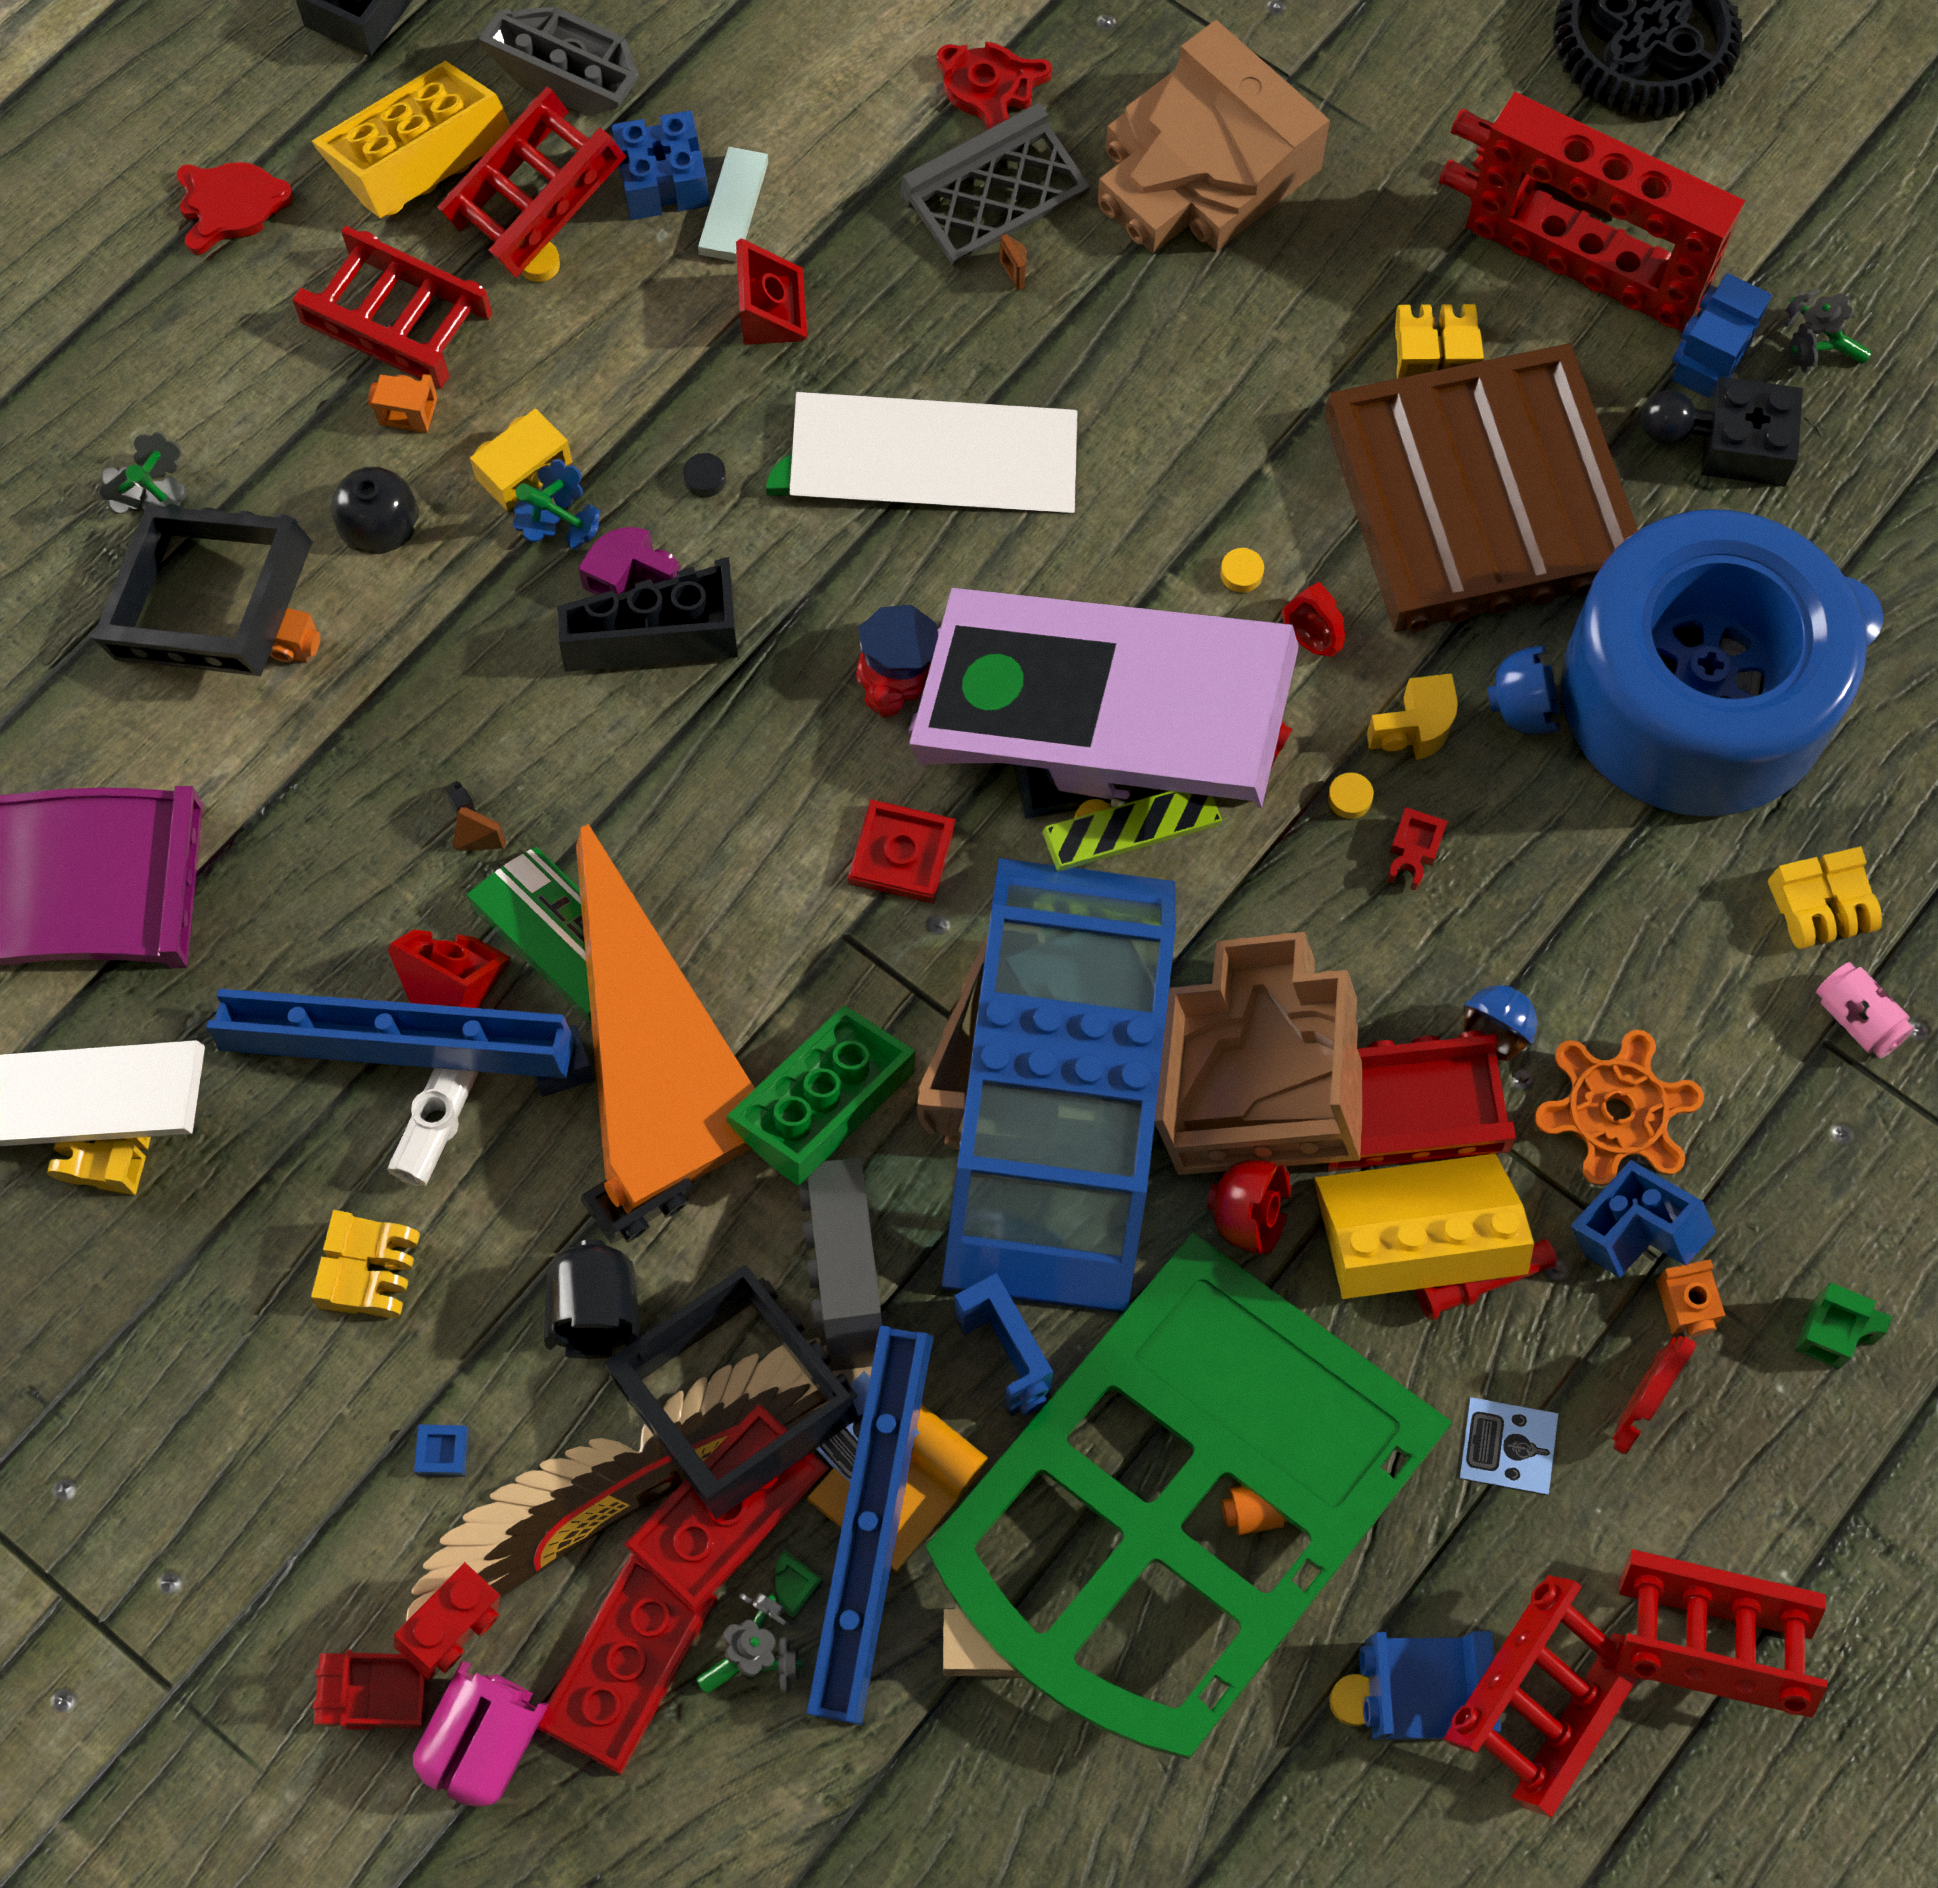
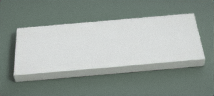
(99, 1093)

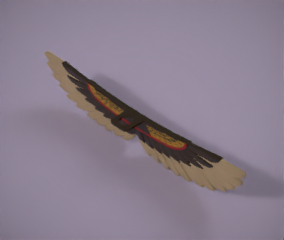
(603, 1484)

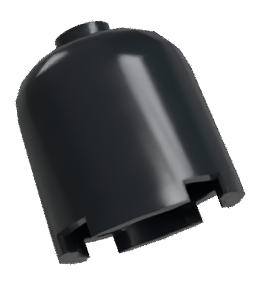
(591, 1301)

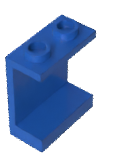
(1421, 1682)

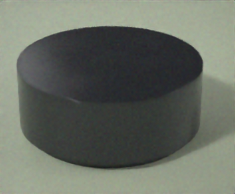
(704, 475)

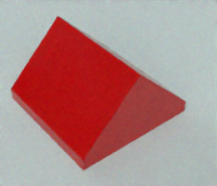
(769, 296)

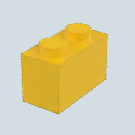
(518, 456)

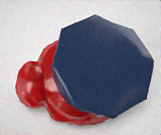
(895, 657)

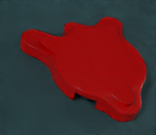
(989, 79)
(229, 202)
(1652, 1390)

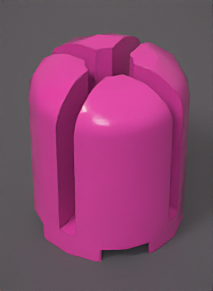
(477, 1737)

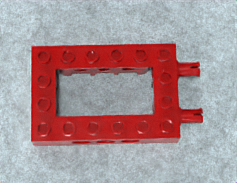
(1610, 175)

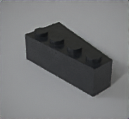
(652, 623)

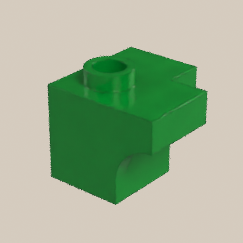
(1839, 1322)

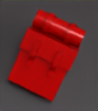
(368, 1691)

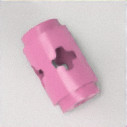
(1886, 1021)

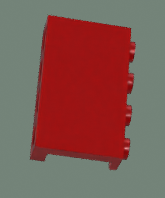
(1431, 1101)

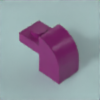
(621, 559)

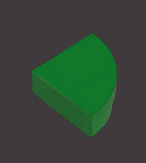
(779, 478)
(794, 1584)

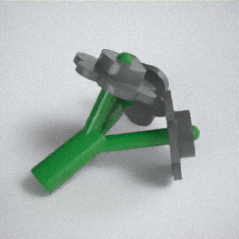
(1825, 317)
(128, 484)
(751, 1647)

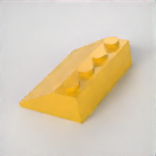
(414, 138)
(1424, 1225)

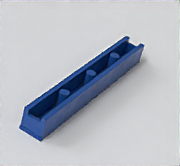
(393, 1033)
(870, 1526)

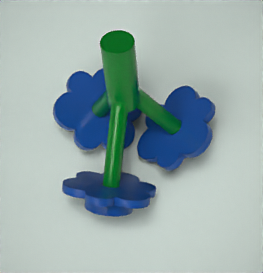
(539, 516)

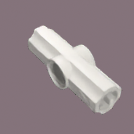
(425, 1140)

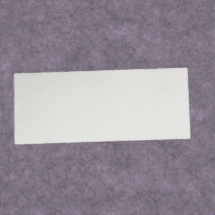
(934, 452)

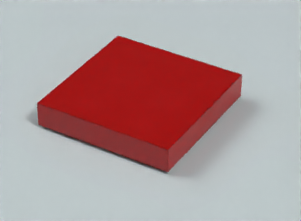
(901, 851)

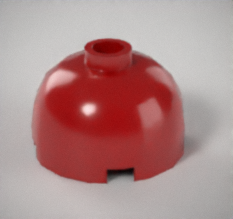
(1249, 1204)

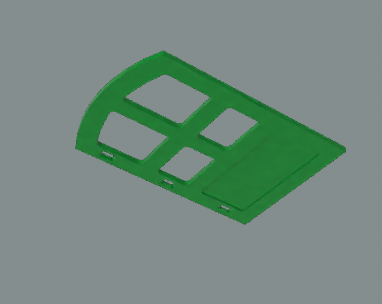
(1257, 1401)

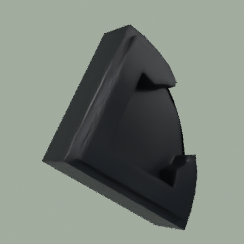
(458, 797)

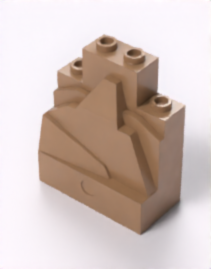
(1209, 146)
(1261, 1061)

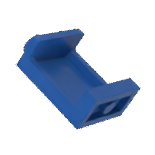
(991, 1303)

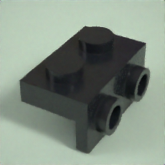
(618, 1224)

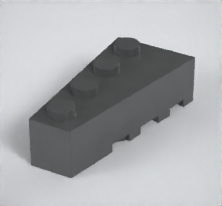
(843, 1262)

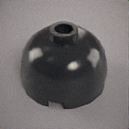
(374, 510)

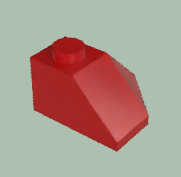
(445, 970)

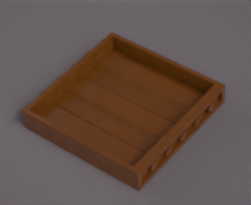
(1480, 485)

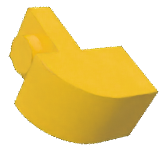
(1426, 722)

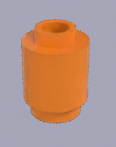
(1249, 1512)

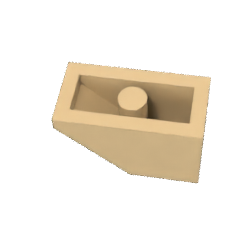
(966, 1650)

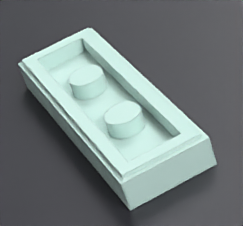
(733, 203)

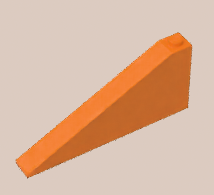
(656, 1051)

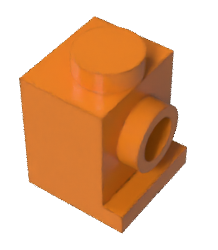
(403, 402)
(296, 637)
(1681, 1313)

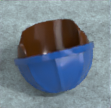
(1504, 1013)

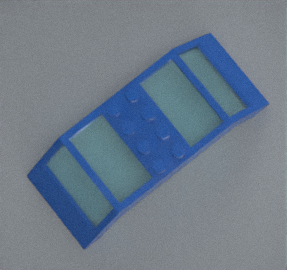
(1063, 1085)

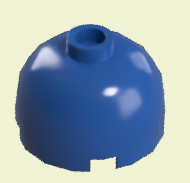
(1526, 692)

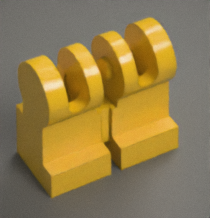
(1422, 349)
(1810, 884)
(104, 1164)
(343, 1276)

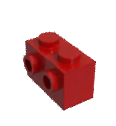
(446, 1621)

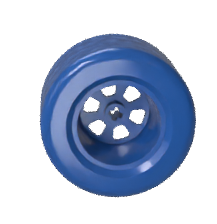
(1695, 736)

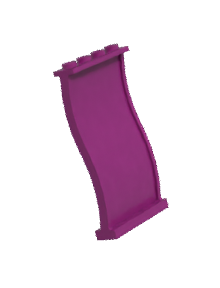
(98, 874)

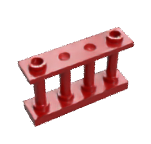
(554, 205)
(391, 343)
(1727, 1596)
(1582, 1723)

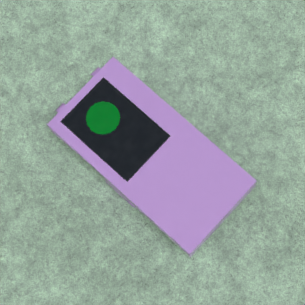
(1106, 694)

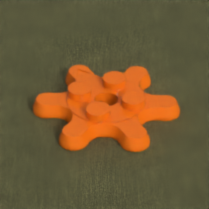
(1633, 1082)

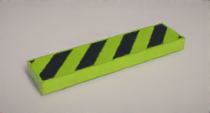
(1129, 827)

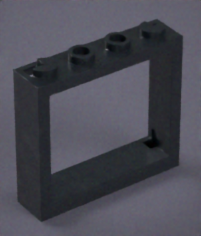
(264, 614)
(691, 1325)

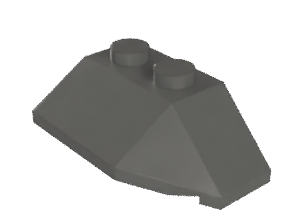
(555, 49)

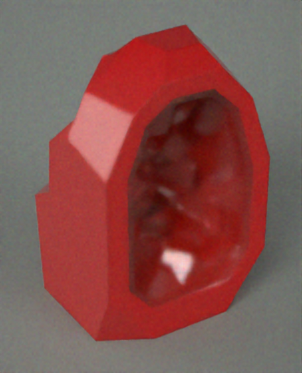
(1316, 621)

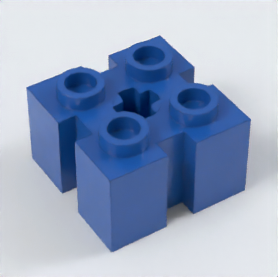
(661, 165)
(1719, 333)

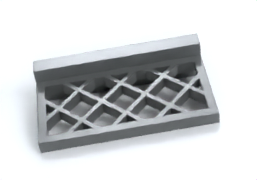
(978, 154)

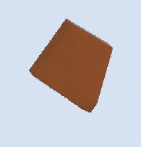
(1013, 259)
(477, 832)

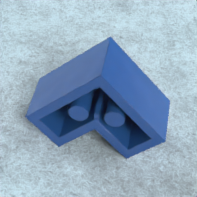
(1641, 1212)

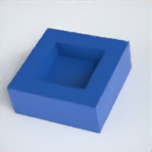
(441, 1450)

